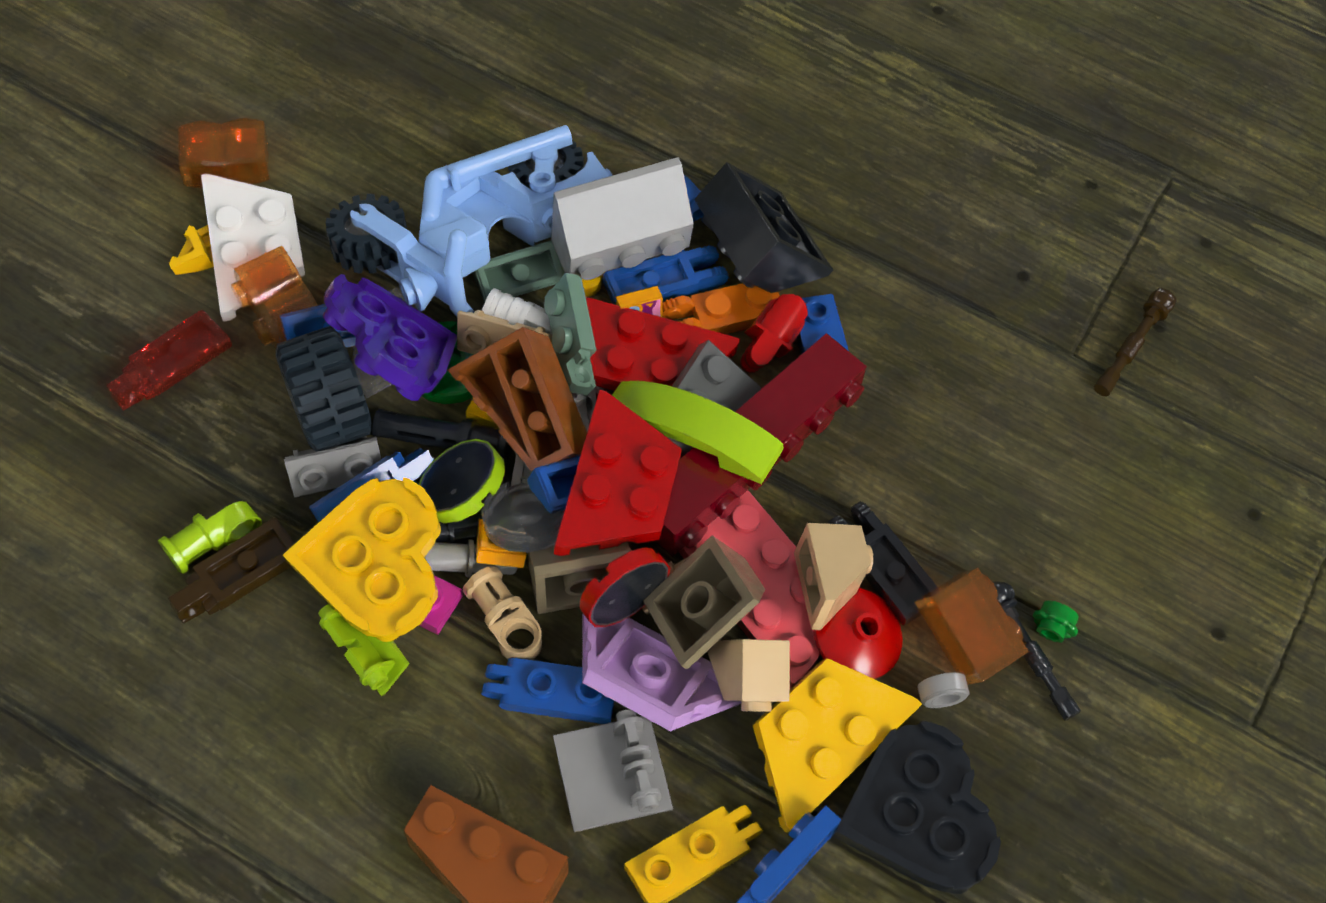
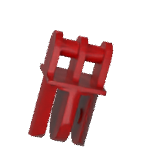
(774, 331)

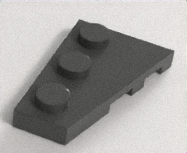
(715, 378)

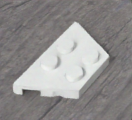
(243, 226)

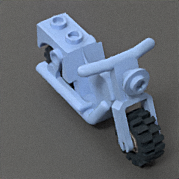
(458, 214)

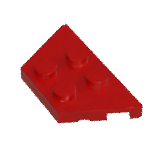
(644, 345)
(619, 481)

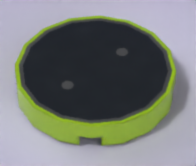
(463, 478)

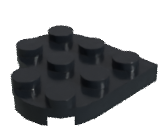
(920, 812)

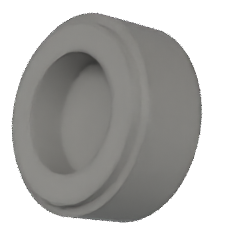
(943, 690)

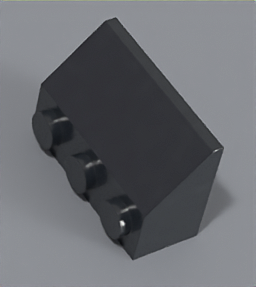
(760, 232)

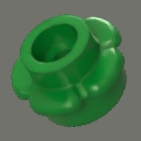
(1056, 621)

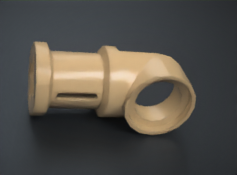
(503, 612)

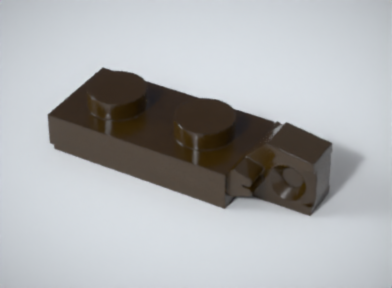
(234, 571)

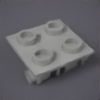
(612, 772)

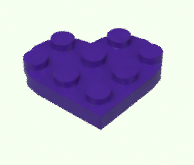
(390, 336)

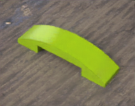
(705, 425)

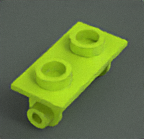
(373, 660)

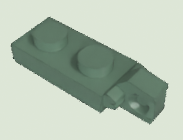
(572, 332)

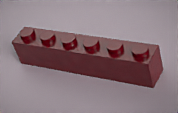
(790, 409)

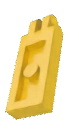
(691, 855)

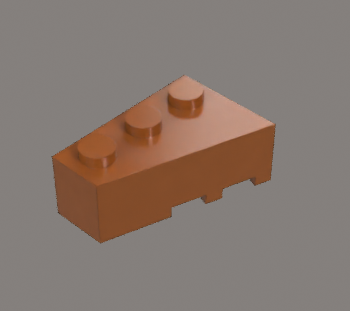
(526, 397)
(482, 856)

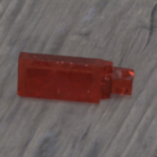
(169, 359)

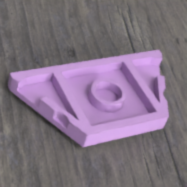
(645, 676)

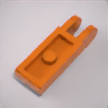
(720, 309)

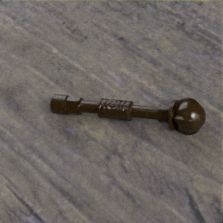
(1156, 309)

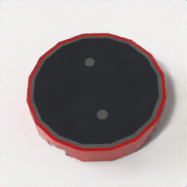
(624, 588)

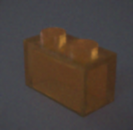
(972, 626)

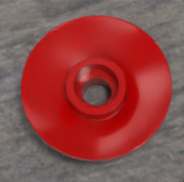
(848, 645)

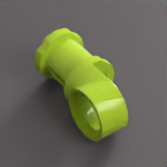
(209, 534)

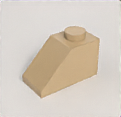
(831, 568)
(752, 671)

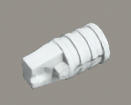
(515, 310)

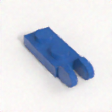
(671, 274)

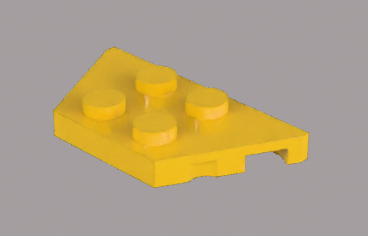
(825, 734)

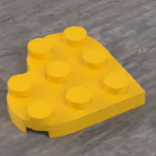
(372, 559)

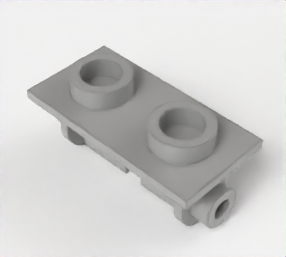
(330, 468)

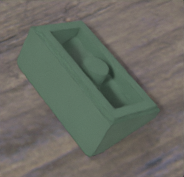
(520, 271)

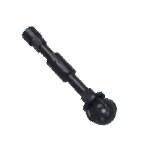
(1036, 657)

